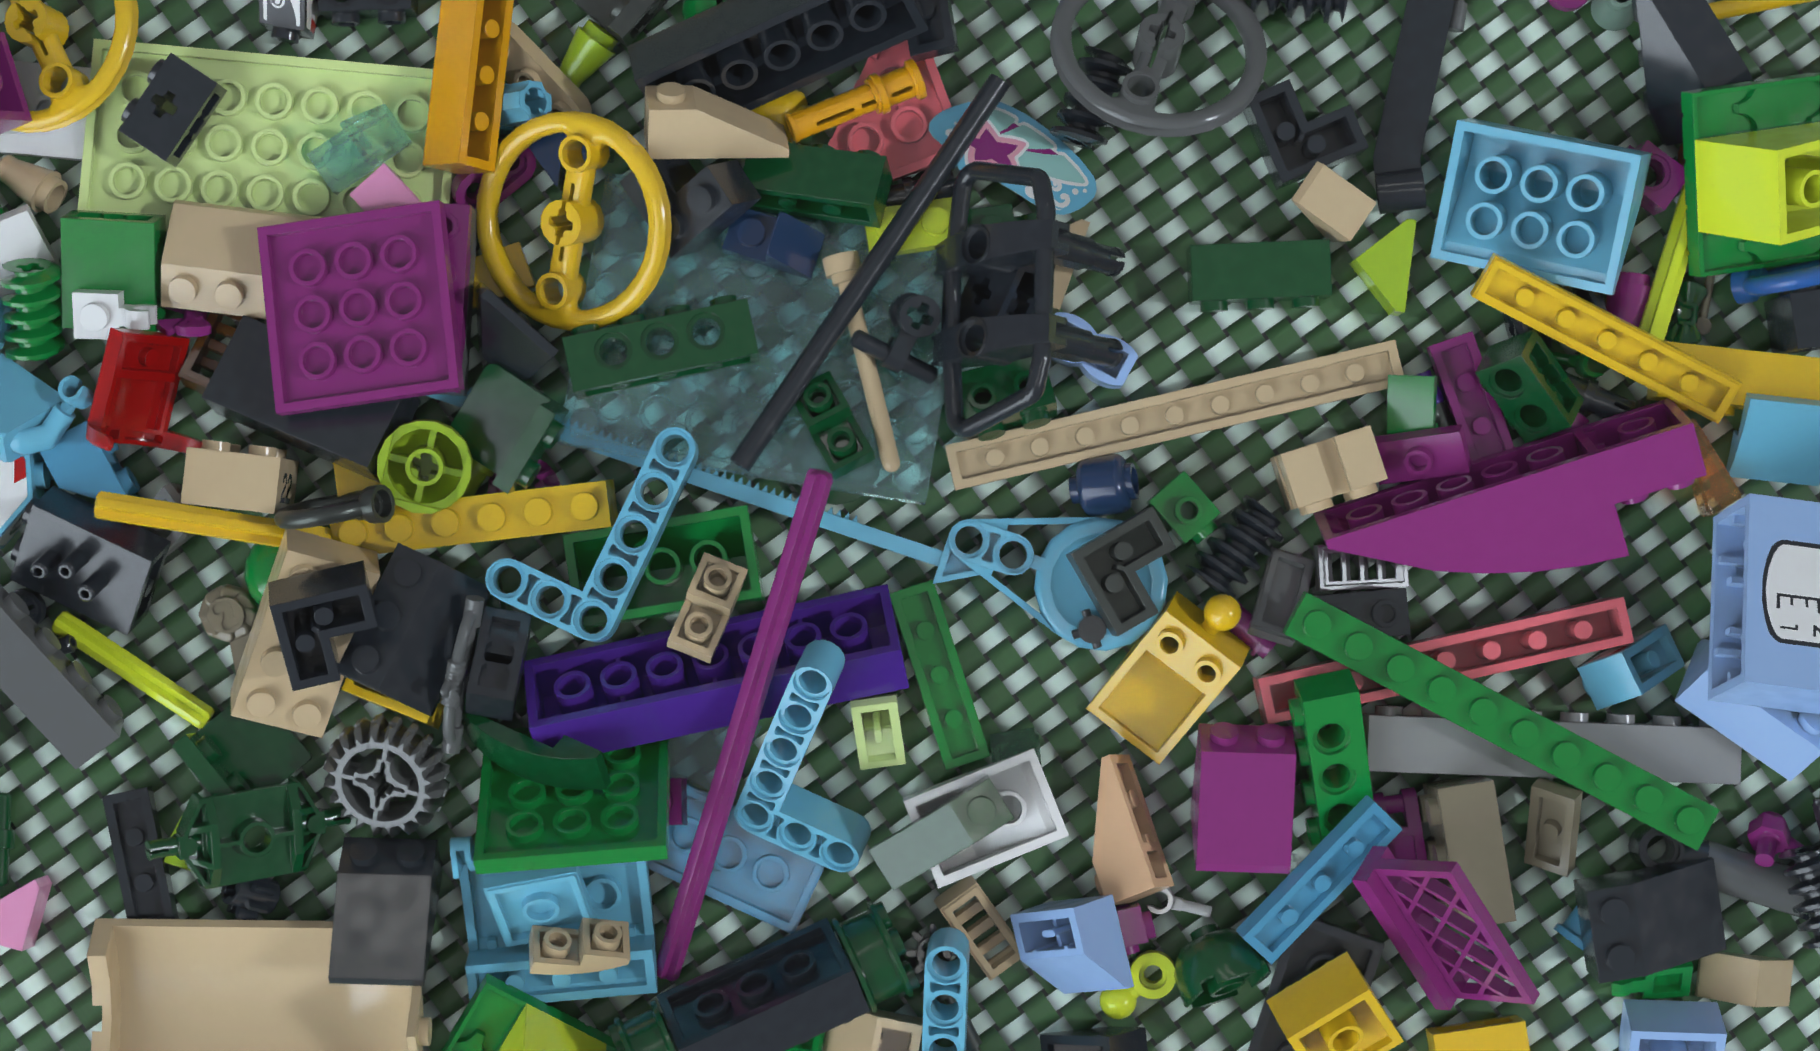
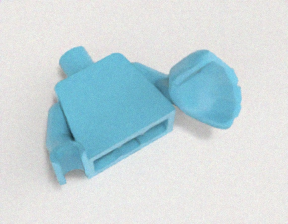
(30, 410)

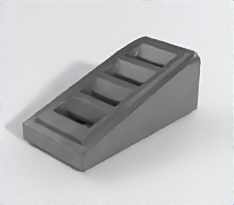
(1324, 575)

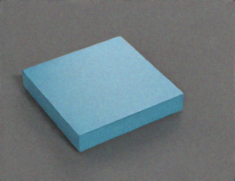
(537, 898)

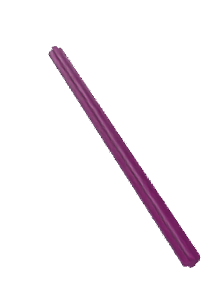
(744, 721)

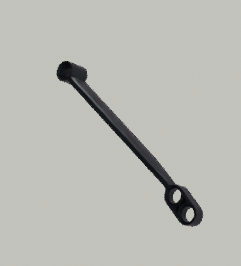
(1409, 105)

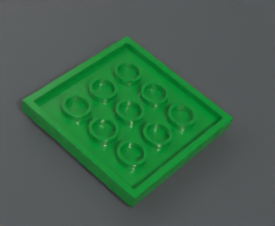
(553, 827)

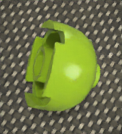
(425, 466)

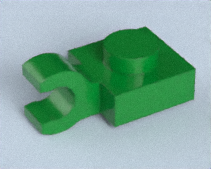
(1660, 985)

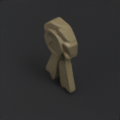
(229, 616)

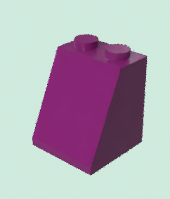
(1243, 798)

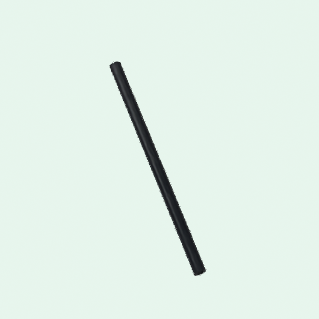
(869, 273)

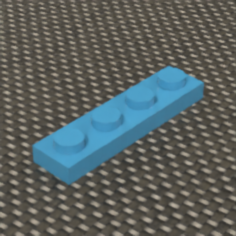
(1317, 880)

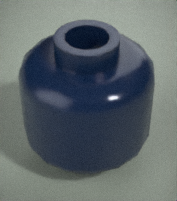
(1104, 485)

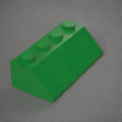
(669, 573)

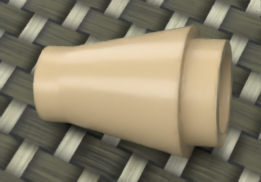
(33, 184)

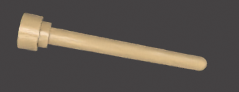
(841, 269)

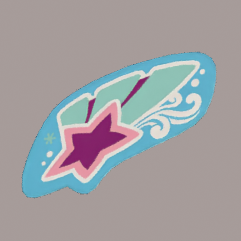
(1021, 141)

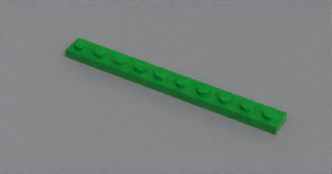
(1500, 720)

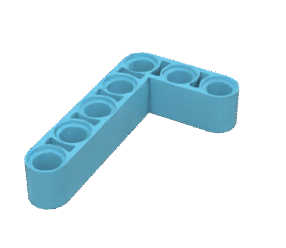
(614, 552)
(783, 811)
(950, 979)

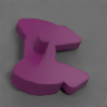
(191, 325)

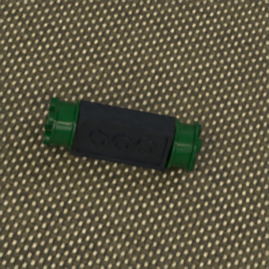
(779, 991)

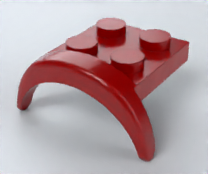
(138, 391)

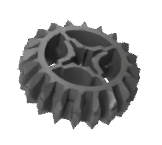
(364, 783)

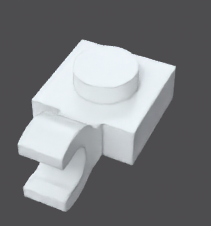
(101, 309)

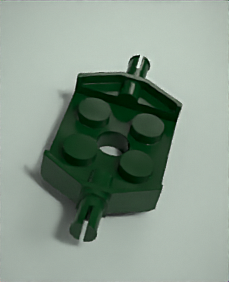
(215, 828)

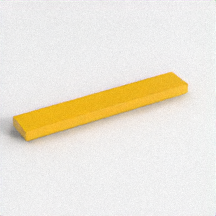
(1606, 338)

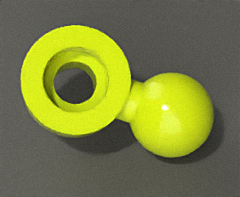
(1122, 1002)

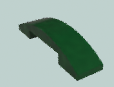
(565, 765)

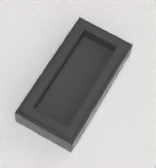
(1279, 591)

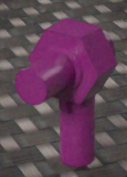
(1769, 836)

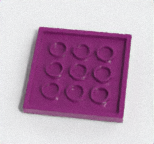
(360, 308)

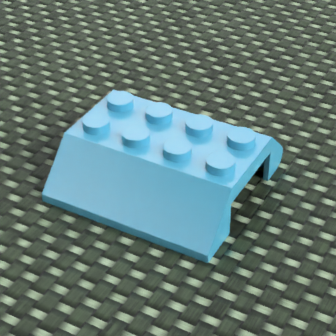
(616, 894)

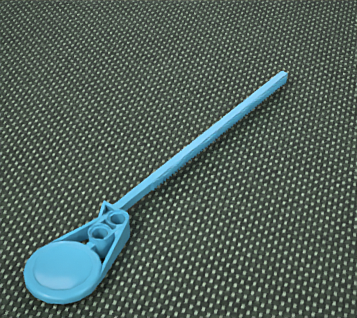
(1056, 583)

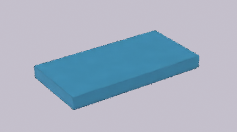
(747, 869)

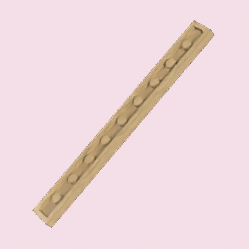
(1174, 415)

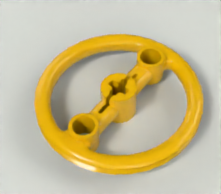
(46, 33)
(574, 220)

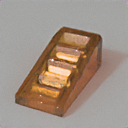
(1716, 488)

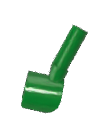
(1578, 362)

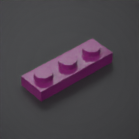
(1466, 400)

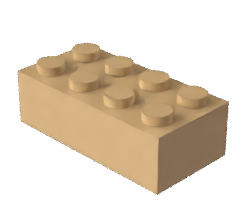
(262, 681)

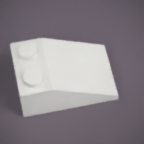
(1026, 795)

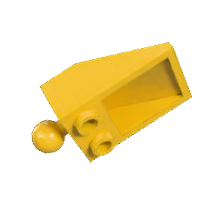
(1172, 674)

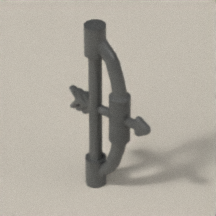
(458, 673)

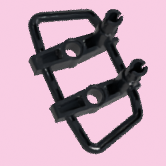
(1010, 338)

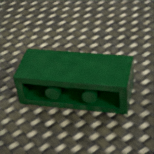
(823, 184)
(1259, 274)

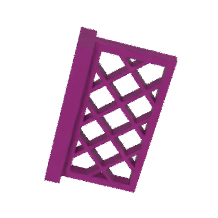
(1427, 944)

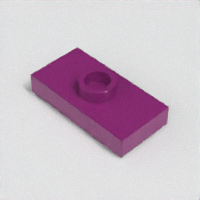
(1424, 454)

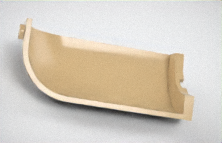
(239, 990)

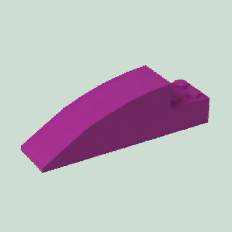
(1528, 504)

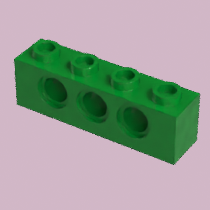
(1335, 701)

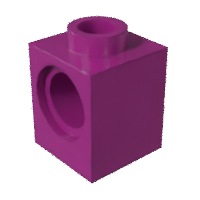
(1668, 179)

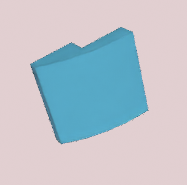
(1777, 440)

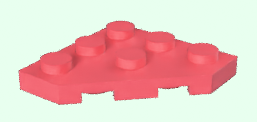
(904, 130)

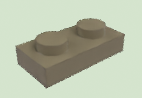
(1553, 826)

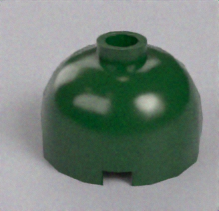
(1216, 966)

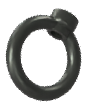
(371, 504)

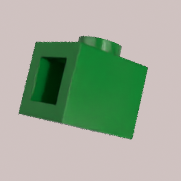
(1185, 509)

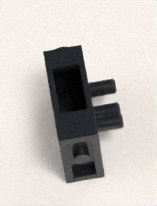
(88, 562)

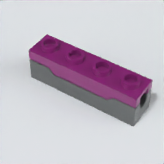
(462, 247)

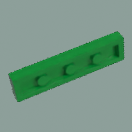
(939, 675)

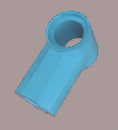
(523, 102)

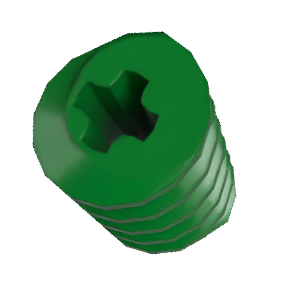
(35, 311)

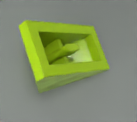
(1387, 267)

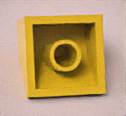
(1334, 1011)

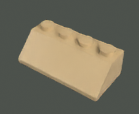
(215, 258)

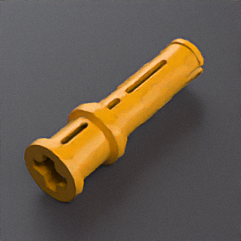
(875, 95)

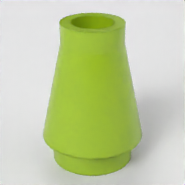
(587, 52)

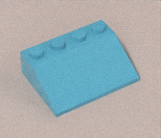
(1540, 203)

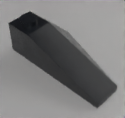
(1679, 53)

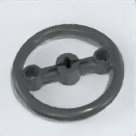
(1139, 92)

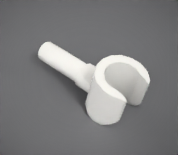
(1179, 904)

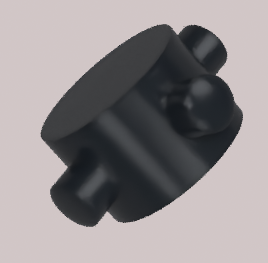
(1090, 629)

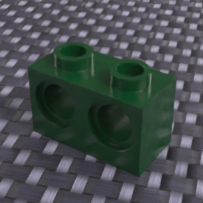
(1529, 386)

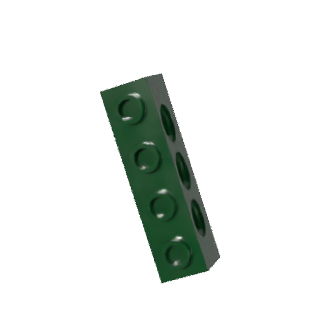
(687, 358)

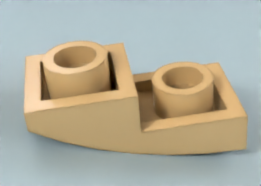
(707, 607)
(591, 948)

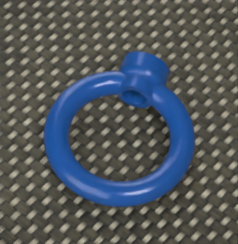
(1752, 284)

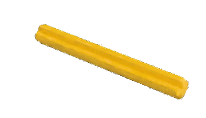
(193, 519)

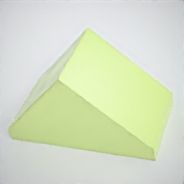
(878, 731)

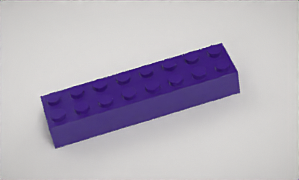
(651, 693)

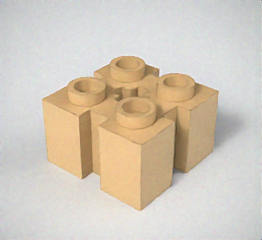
(1328, 468)

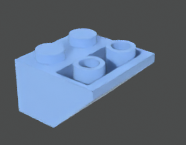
(1074, 944)

